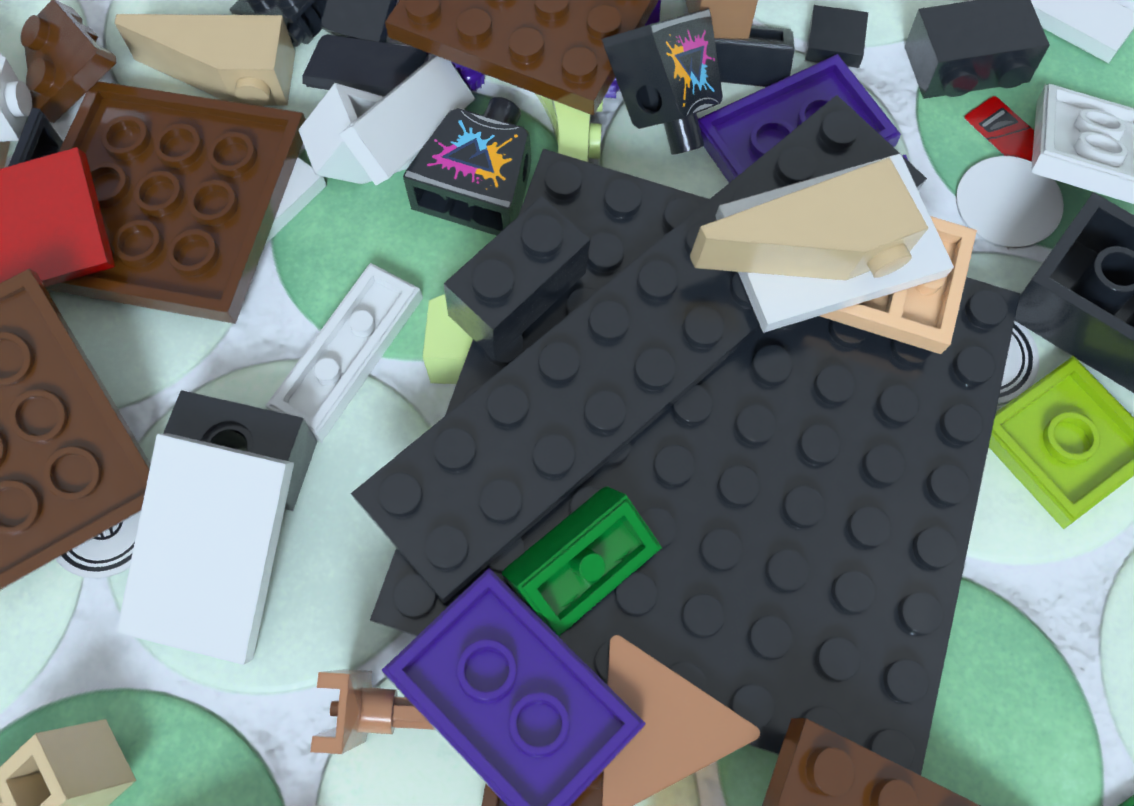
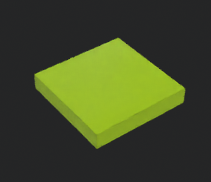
(1066, 441)

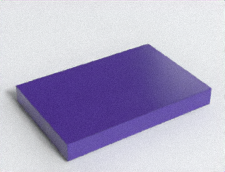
(755, 124)
(513, 698)

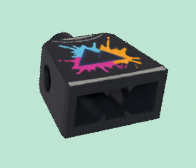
(668, 75)
(473, 168)

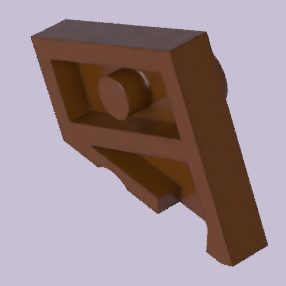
(61, 59)

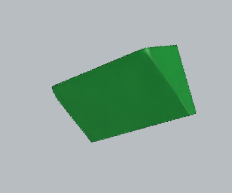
(582, 559)

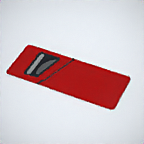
(1002, 128)

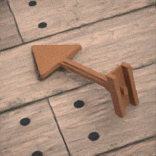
(680, 734)

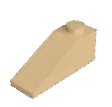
(223, 55)
(821, 231)
(66, 768)

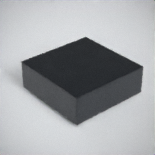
(837, 32)

